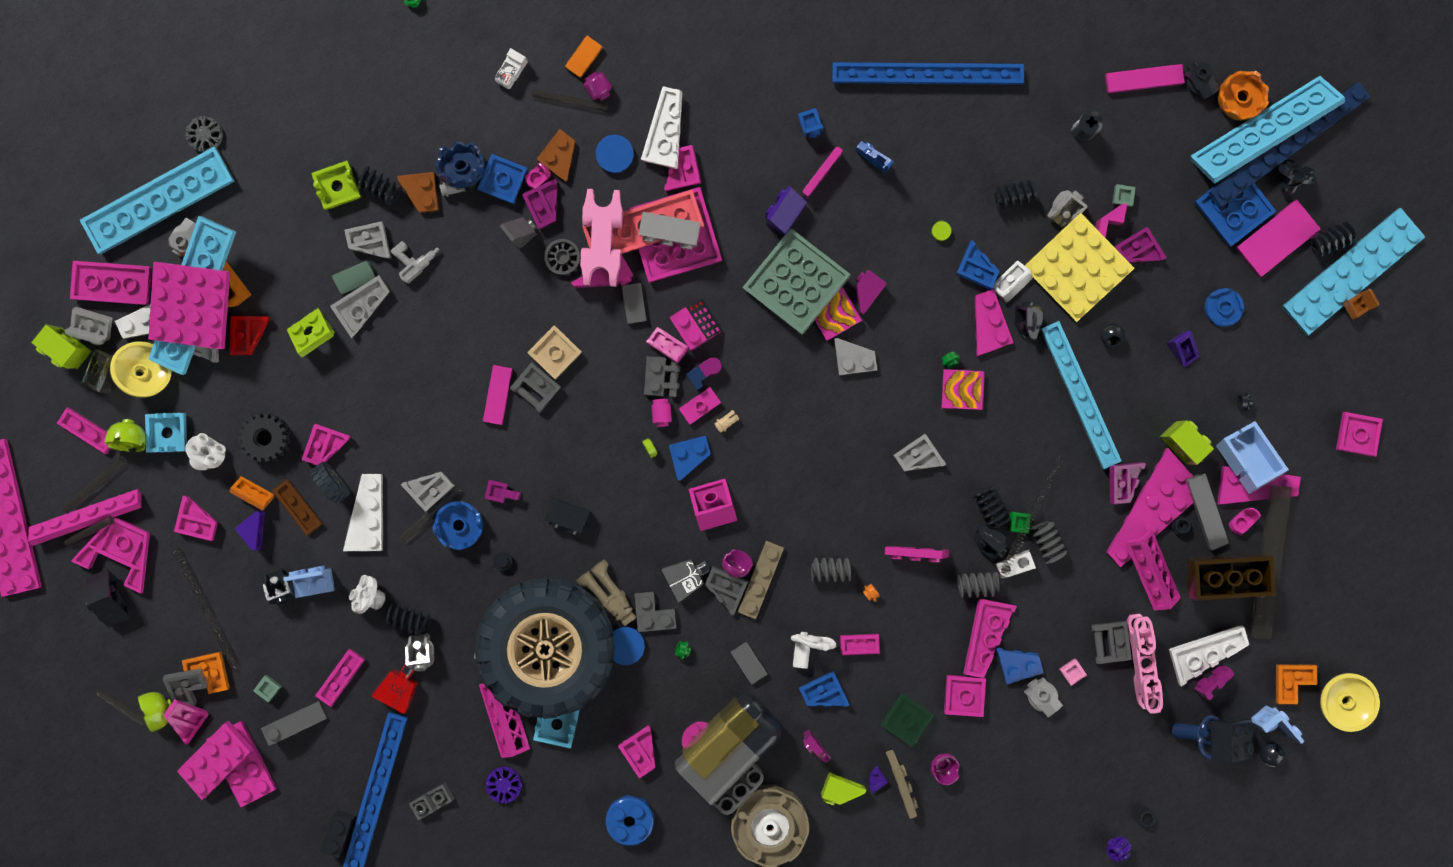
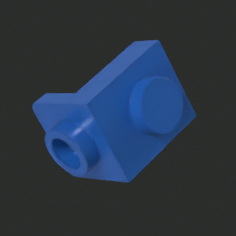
(810, 123)

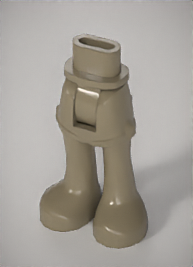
(615, 603)

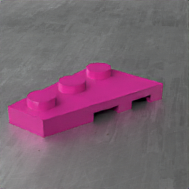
(990, 323)
(916, 554)

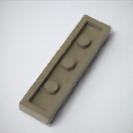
(760, 579)

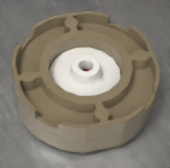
(771, 844)

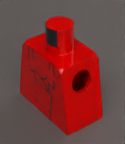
(397, 689)

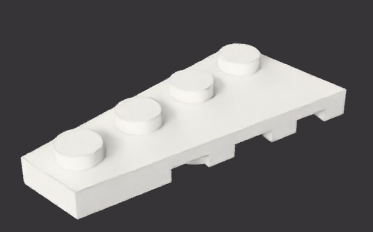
(664, 133)
(135, 324)
(366, 522)
(1196, 656)

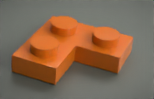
(213, 669)
(1288, 679)

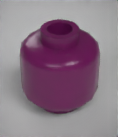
(597, 86)

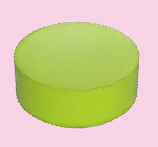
(941, 231)
(649, 448)

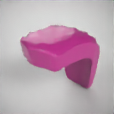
(538, 176)
(1244, 520)

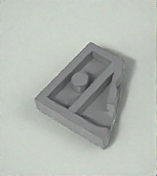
(854, 358)

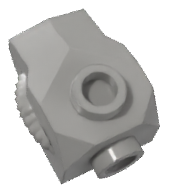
(1067, 207)
(181, 237)
(419, 652)
(1043, 696)

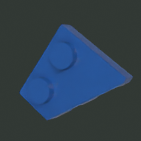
(874, 157)
(1019, 665)

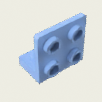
(313, 582)
(1270, 718)

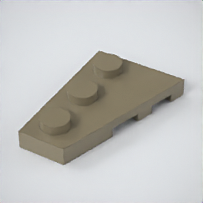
(904, 787)

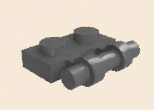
(656, 377)

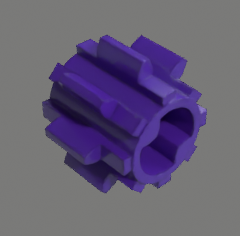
(1118, 849)

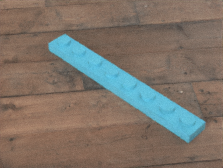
(1080, 395)

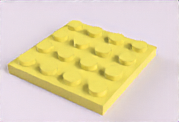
(1079, 267)

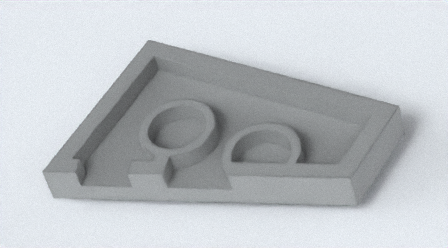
(360, 304)

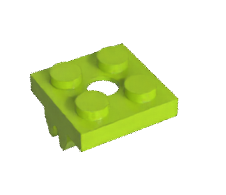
(323, 184)
(320, 333)

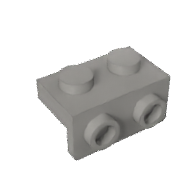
(89, 326)

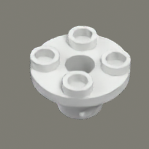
(204, 452)
(366, 595)

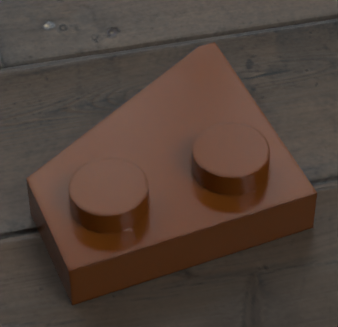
(558, 154)
(421, 190)

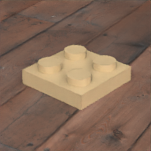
(554, 352)

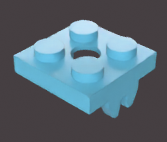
(156, 423)
(561, 737)

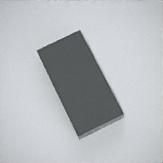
(634, 303)
(749, 662)

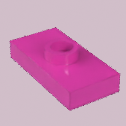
(667, 345)
(699, 405)
(859, 644)

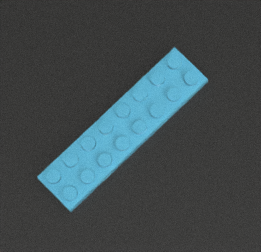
(1267, 129)
(157, 200)
(206, 249)
(1353, 271)

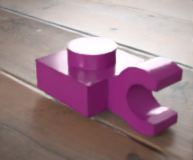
(499, 491)

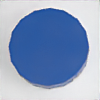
(614, 154)
(1224, 307)
(628, 645)

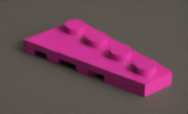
(1233, 491)
(988, 626)

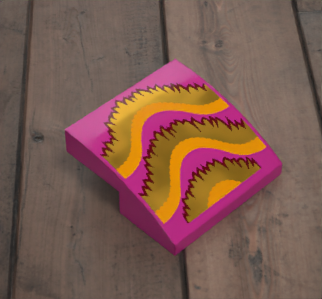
(838, 315)
(963, 389)

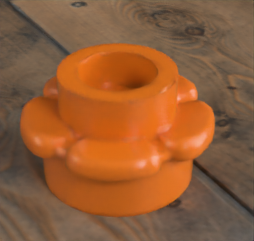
(871, 592)

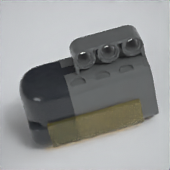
(727, 752)

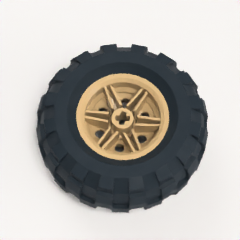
(508, 628)

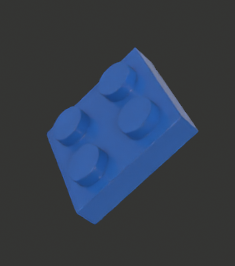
(502, 179)

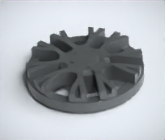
(203, 133)
(562, 256)

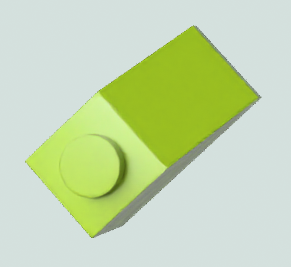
(840, 790)

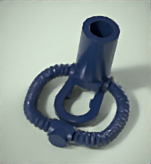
(1195, 732)

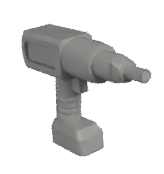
(414, 267)

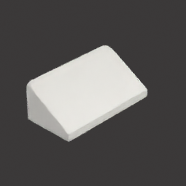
(1012, 281)

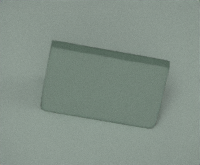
(353, 277)

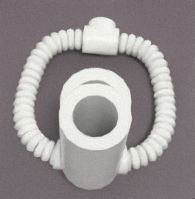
(803, 645)

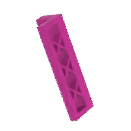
(1152, 573)
(500, 724)

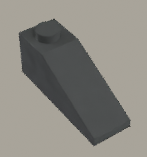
(519, 231)
(293, 723)

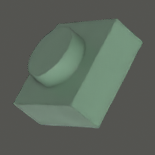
(1123, 194)
(267, 688)

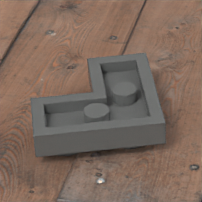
(648, 617)
(183, 683)

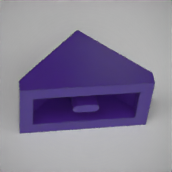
(1184, 348)
(252, 530)

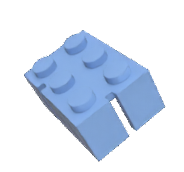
(1252, 457)

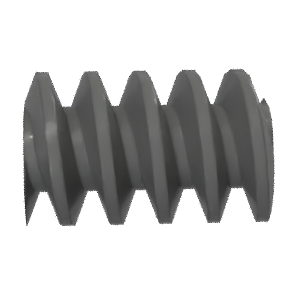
(1049, 541)
(830, 569)
(979, 584)

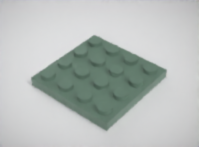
(796, 281)

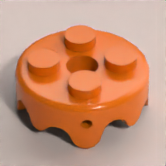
(1255, 91)

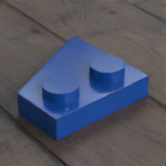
(977, 267)
(688, 455)
(824, 692)

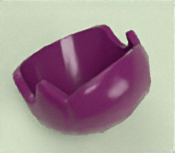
(737, 563)
(945, 769)

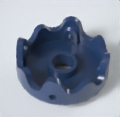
(460, 154)

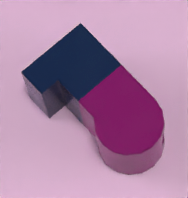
(709, 367)

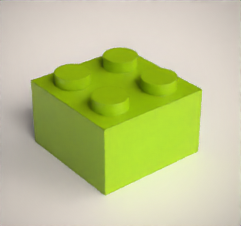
(61, 347)
(1187, 442)

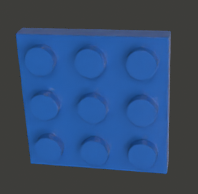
(1238, 215)

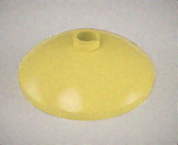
(132, 359)
(1361, 702)

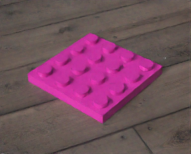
(666, 261)
(189, 305)

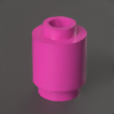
(661, 412)

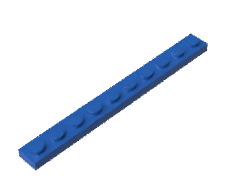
(928, 73)
(375, 790)

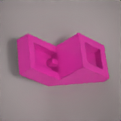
(1115, 217)

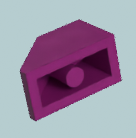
(867, 290)

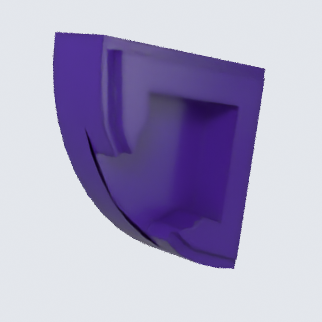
(877, 779)

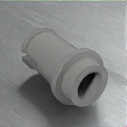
(447, 190)

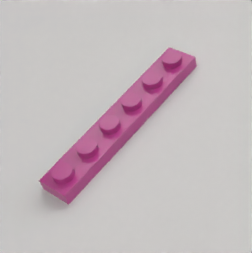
(84, 517)

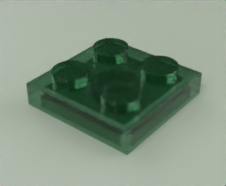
(907, 719)

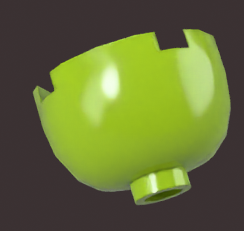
(126, 436)
(154, 707)

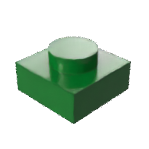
(1017, 521)

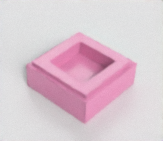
(1073, 672)

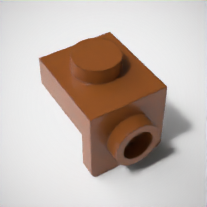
(1361, 303)

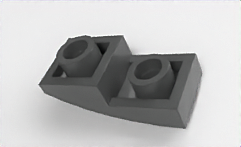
(431, 801)

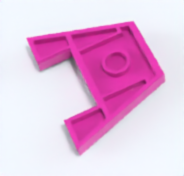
(123, 544)

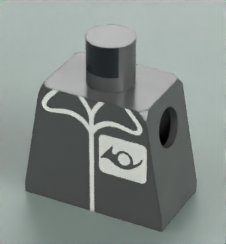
(685, 577)

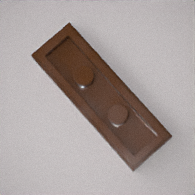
(297, 507)

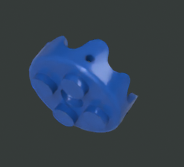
(446, 532)
(636, 808)

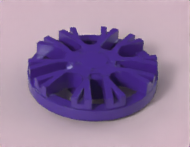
(503, 785)

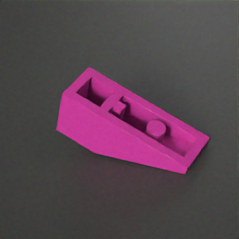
(601, 277)

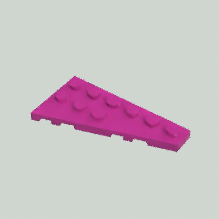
(1156, 507)

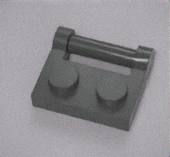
(540, 383)
(1118, 642)

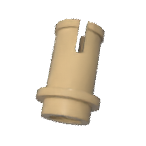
(726, 421)

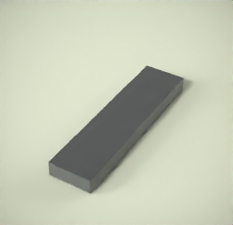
(1207, 511)

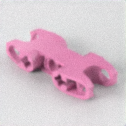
(602, 223)
(1145, 679)

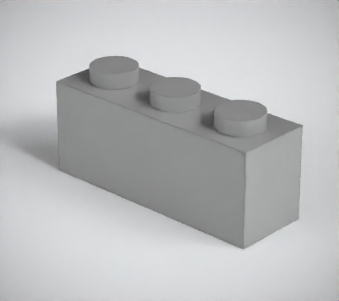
(669, 230)

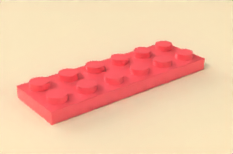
(627, 238)

